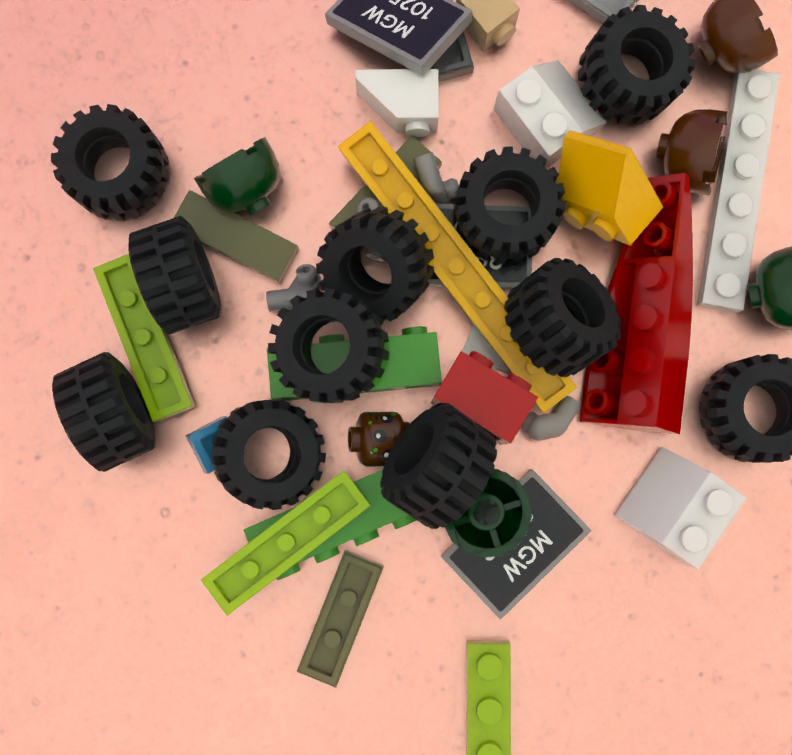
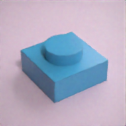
(201, 441)

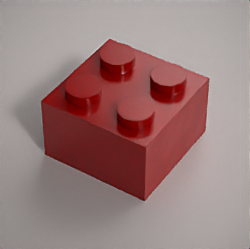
(486, 396)

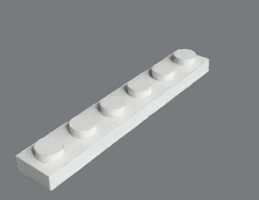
(738, 191)

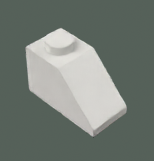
(402, 98)

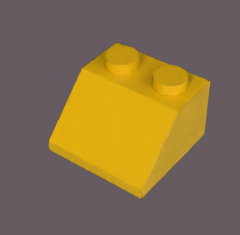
(605, 188)

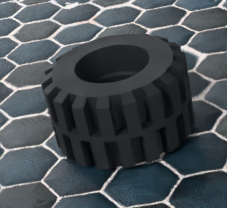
(652, 41)
(92, 137)
(518, 174)
(396, 242)
(174, 275)
(562, 317)
(295, 339)
(726, 409)
(103, 412)
(302, 463)
(438, 466)

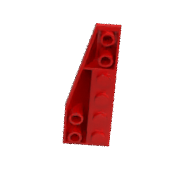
(646, 373)

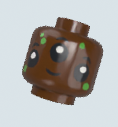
(375, 436)

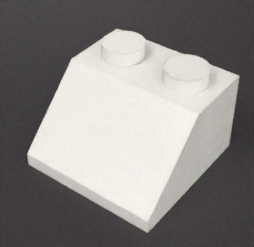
(542, 109)
(680, 507)

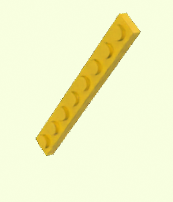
(453, 259)

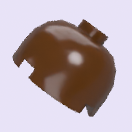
(736, 36)
(695, 147)

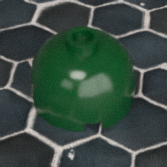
(242, 179)
(774, 288)
(495, 520)

